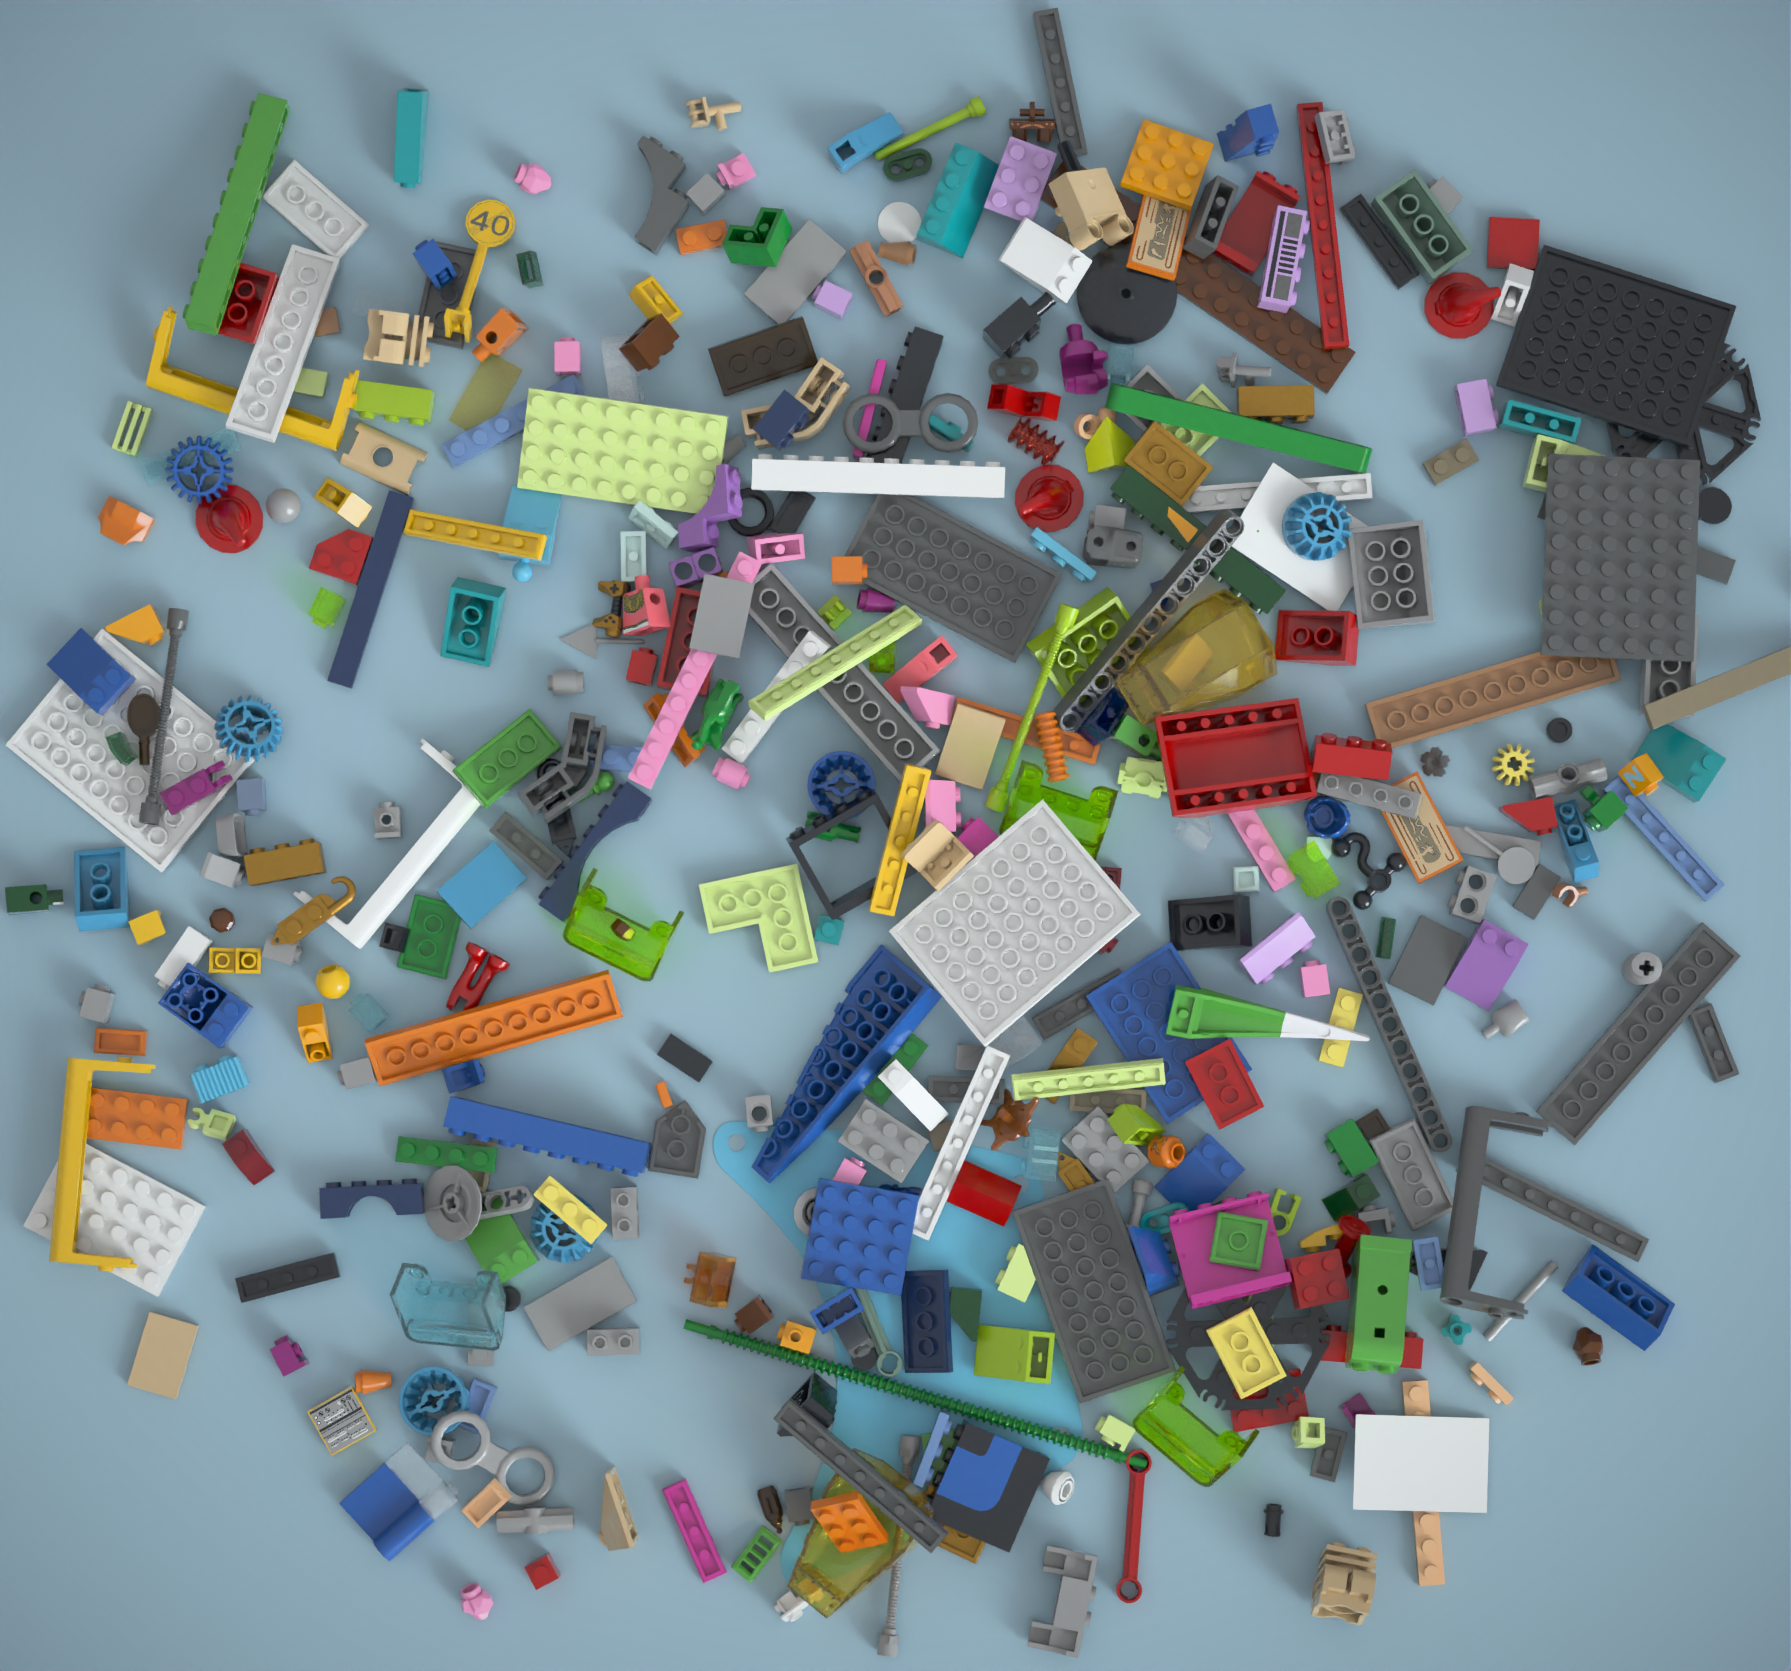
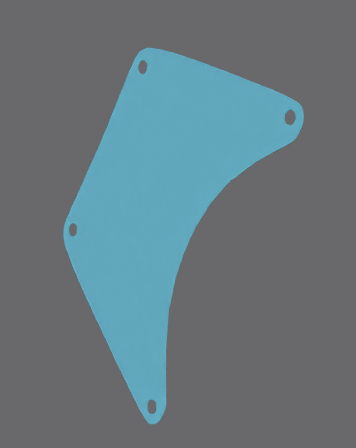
(973, 1255)

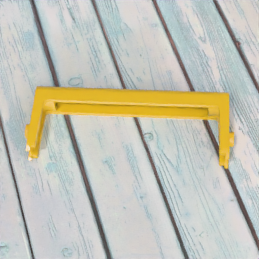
(221, 396)
(72, 1159)

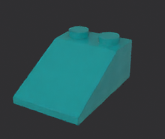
(472, 621)
(1682, 760)

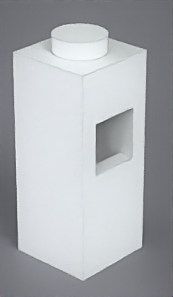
(188, 949)

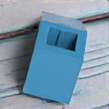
(864, 142)
(1576, 842)

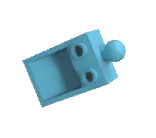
(534, 513)

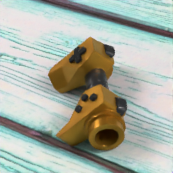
(612, 622)

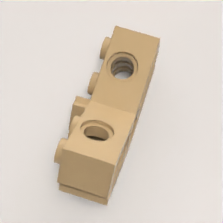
(812, 395)

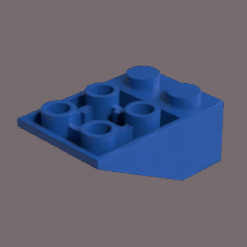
(205, 1005)

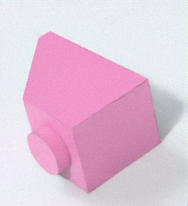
(776, 547)
(929, 706)

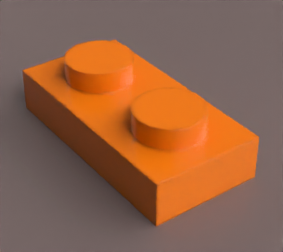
(701, 237)

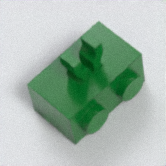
(1603, 809)

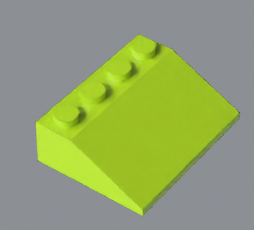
(1092, 631)

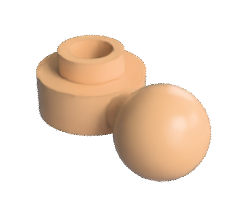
(1093, 422)

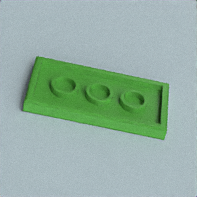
(507, 759)

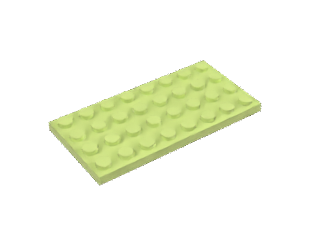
(620, 450)

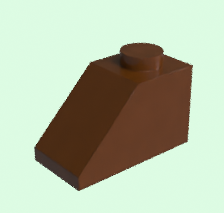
(753, 1315)

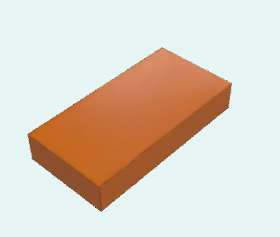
(120, 1041)

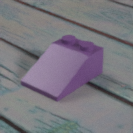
(1486, 964)

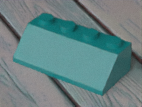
(958, 201)

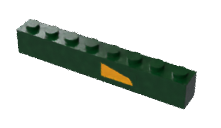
(1184, 529)

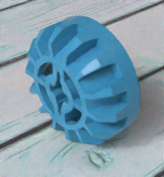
(1300, 527)
(551, 1250)
(415, 1406)

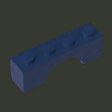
(339, 1201)

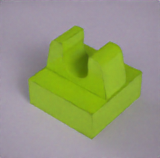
(834, 612)

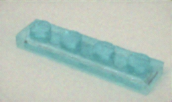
(154, 467)

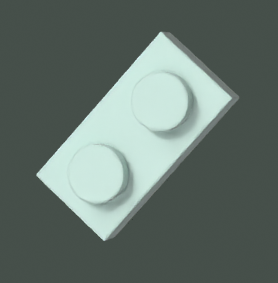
(655, 526)
(633, 555)

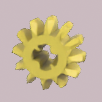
(1509, 773)

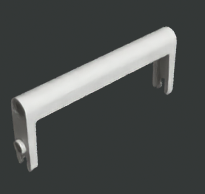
(412, 865)

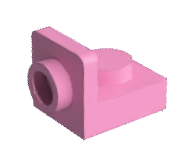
(735, 172)

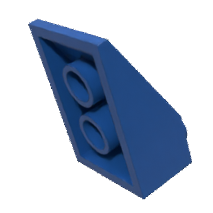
(91, 672)
(1201, 1175)
(1153, 1259)

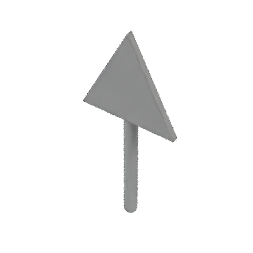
(587, 640)

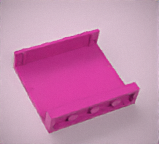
(1216, 1283)

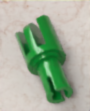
(839, 831)

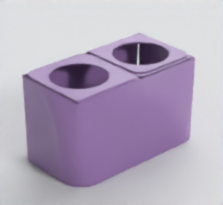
(696, 571)

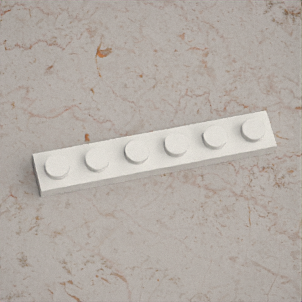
(753, 726)

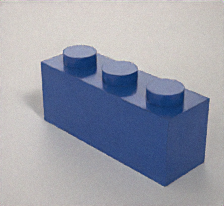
(434, 264)

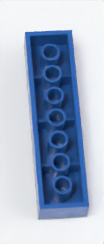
(546, 1134)

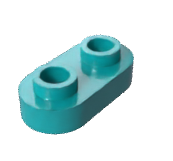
(1162, 1215)

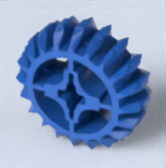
(188, 469)

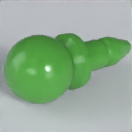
(605, 783)

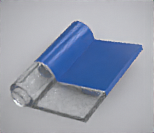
(399, 1501)

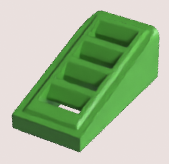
(763, 1559)

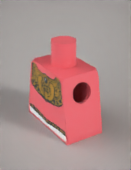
(644, 609)

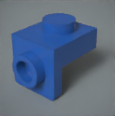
(464, 1075)

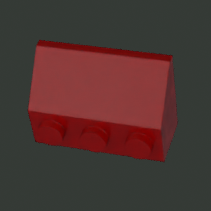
(1351, 756)

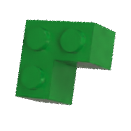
(759, 243)

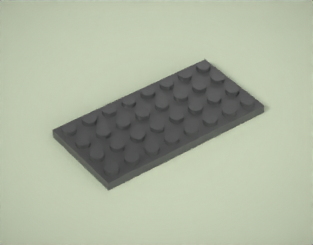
(953, 573)
(1094, 1290)

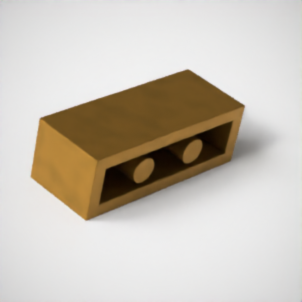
(1276, 402)
(284, 862)

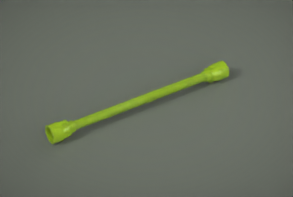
(998, 795)

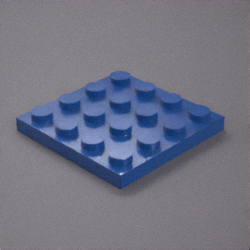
(859, 1236)

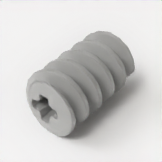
(1649, 961)

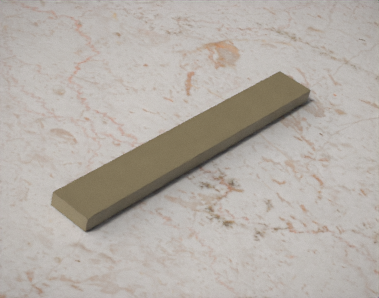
(1718, 688)

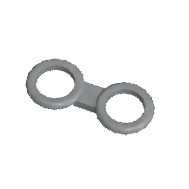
(492, 1456)

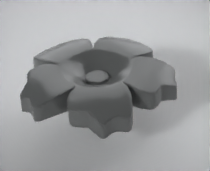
(1434, 762)

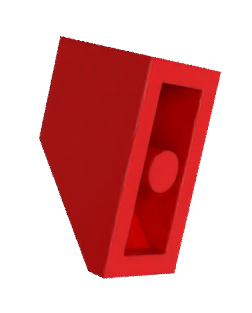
(1533, 815)

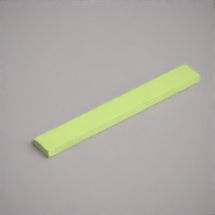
(835, 662)

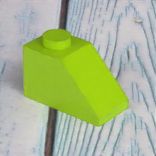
(1134, 1125)

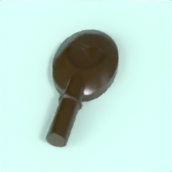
(143, 720)

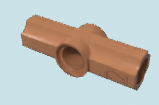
(869, 264)

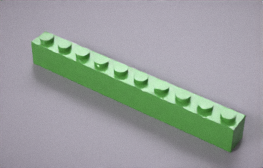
(237, 214)

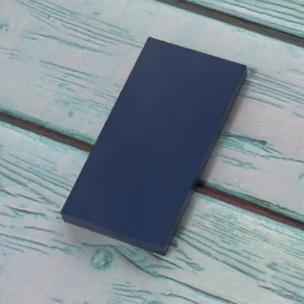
(926, 1322)

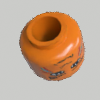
(1166, 1151)

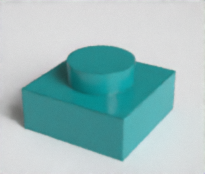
(829, 930)

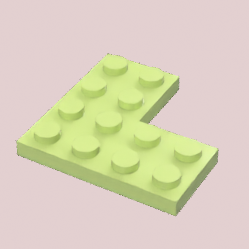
(774, 902)

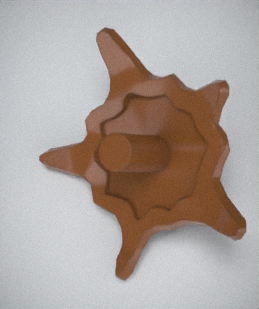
(1011, 1120)

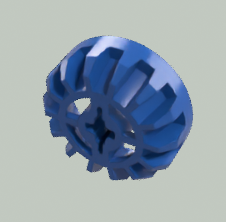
(838, 761)

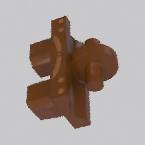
(1043, 126)

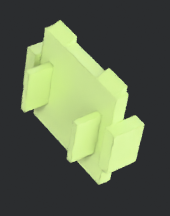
(1142, 777)

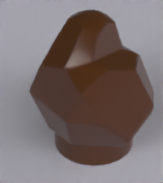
(1588, 1346)

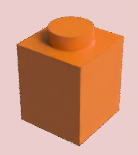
(848, 570)

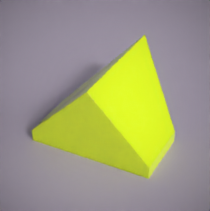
(1107, 447)

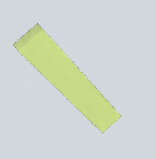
(1088, 1079)

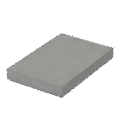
(721, 616)

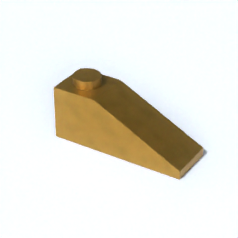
(1073, 1053)

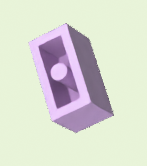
(1476, 407)

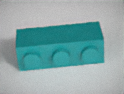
(1535, 420)

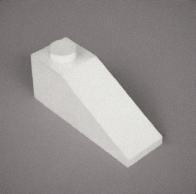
(913, 1095)

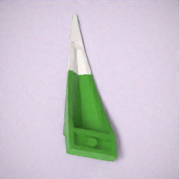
(1217, 1015)

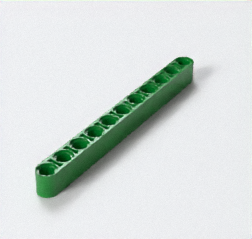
(1238, 428)

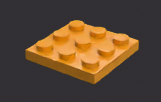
(1166, 165)

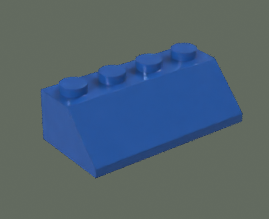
(1619, 1298)

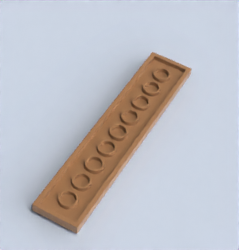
(1484, 695)

